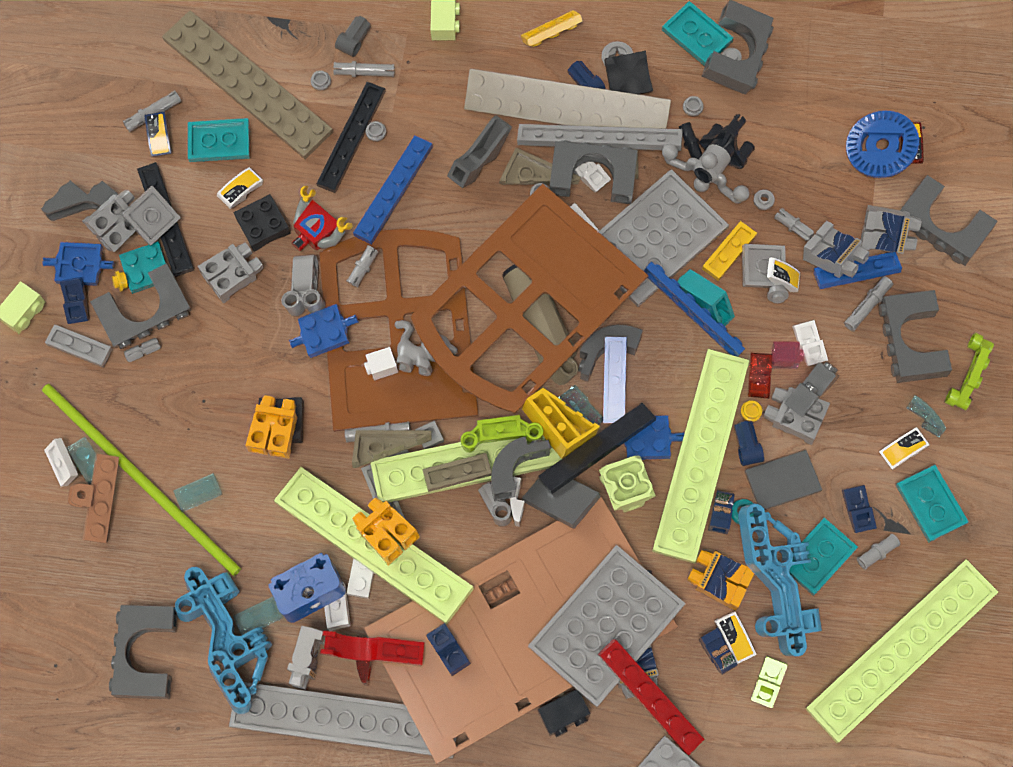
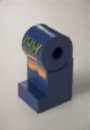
(721, 512)
(718, 651)

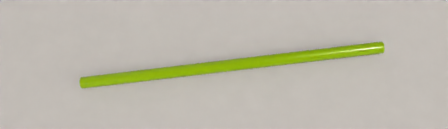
(142, 480)

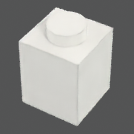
(381, 363)

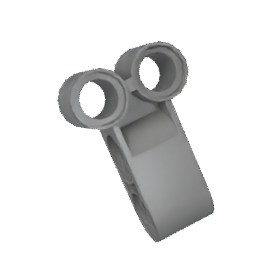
(303, 287)

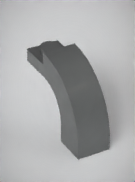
(595, 346)
(508, 459)

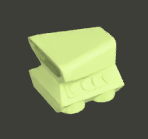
(627, 483)

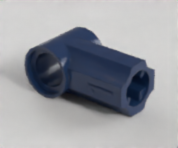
(583, 76)
(749, 449)

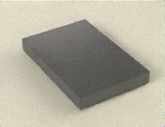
(783, 480)
(566, 505)

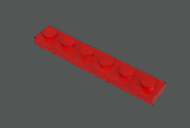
(651, 697)

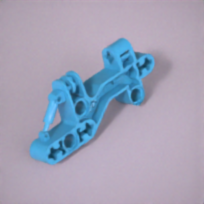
(775, 575)
(209, 602)

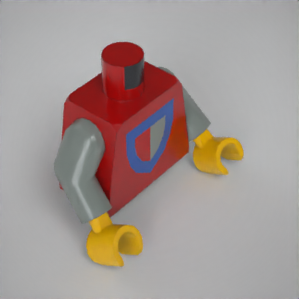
(316, 225)

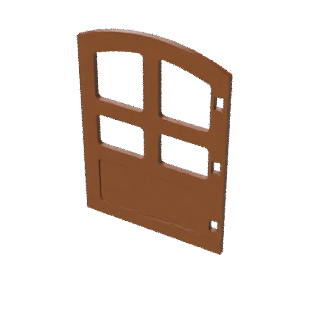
(562, 260)
(404, 396)

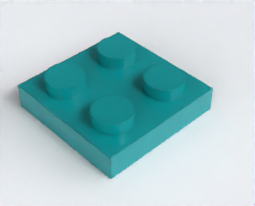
(138, 264)

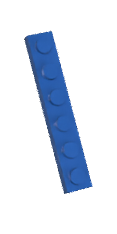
(393, 190)
(699, 315)

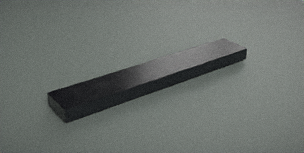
(351, 137)
(172, 238)
(597, 448)

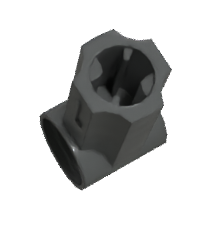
(351, 40)

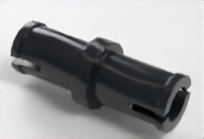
(691, 142)

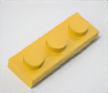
(551, 29)
(729, 251)

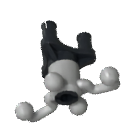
(720, 151)

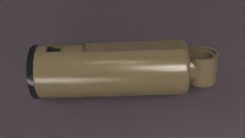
(544, 318)

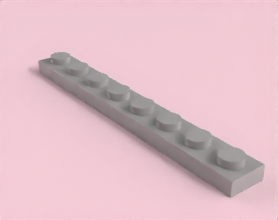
(614, 136)

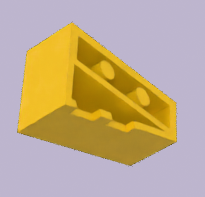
(560, 424)

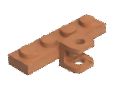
(97, 498)

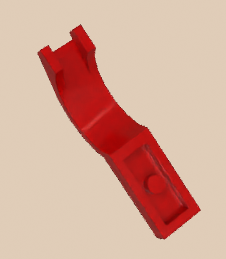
(373, 649)

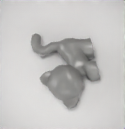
(415, 355)

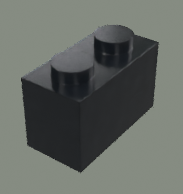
(564, 713)

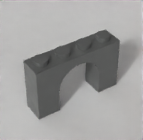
(755, 29)
(619, 161)
(958, 245)
(123, 331)
(907, 363)
(133, 623)

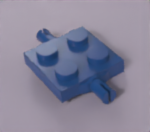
(77, 261)
(323, 331)
(653, 441)

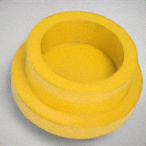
(119, 281)
(751, 411)

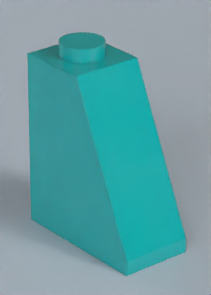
(708, 296)

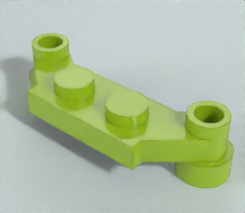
(973, 379)
(499, 430)

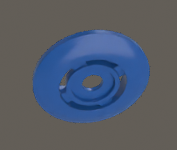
(878, 126)

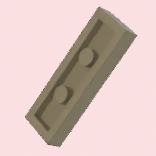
(457, 472)

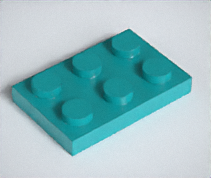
(697, 33)
(219, 140)
(932, 503)
(827, 551)

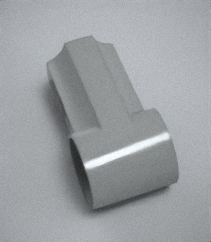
(494, 507)

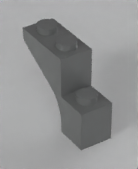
(484, 150)
(73, 200)
(813, 387)

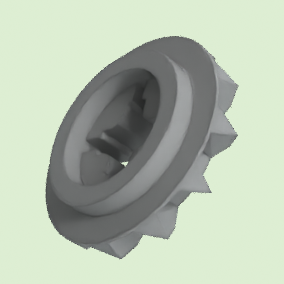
(610, 50)

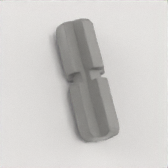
(137, 352)

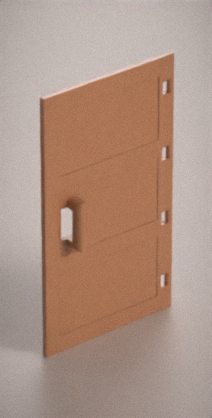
(496, 640)

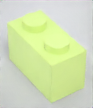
(443, 19)
(20, 307)

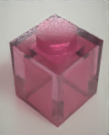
(786, 355)

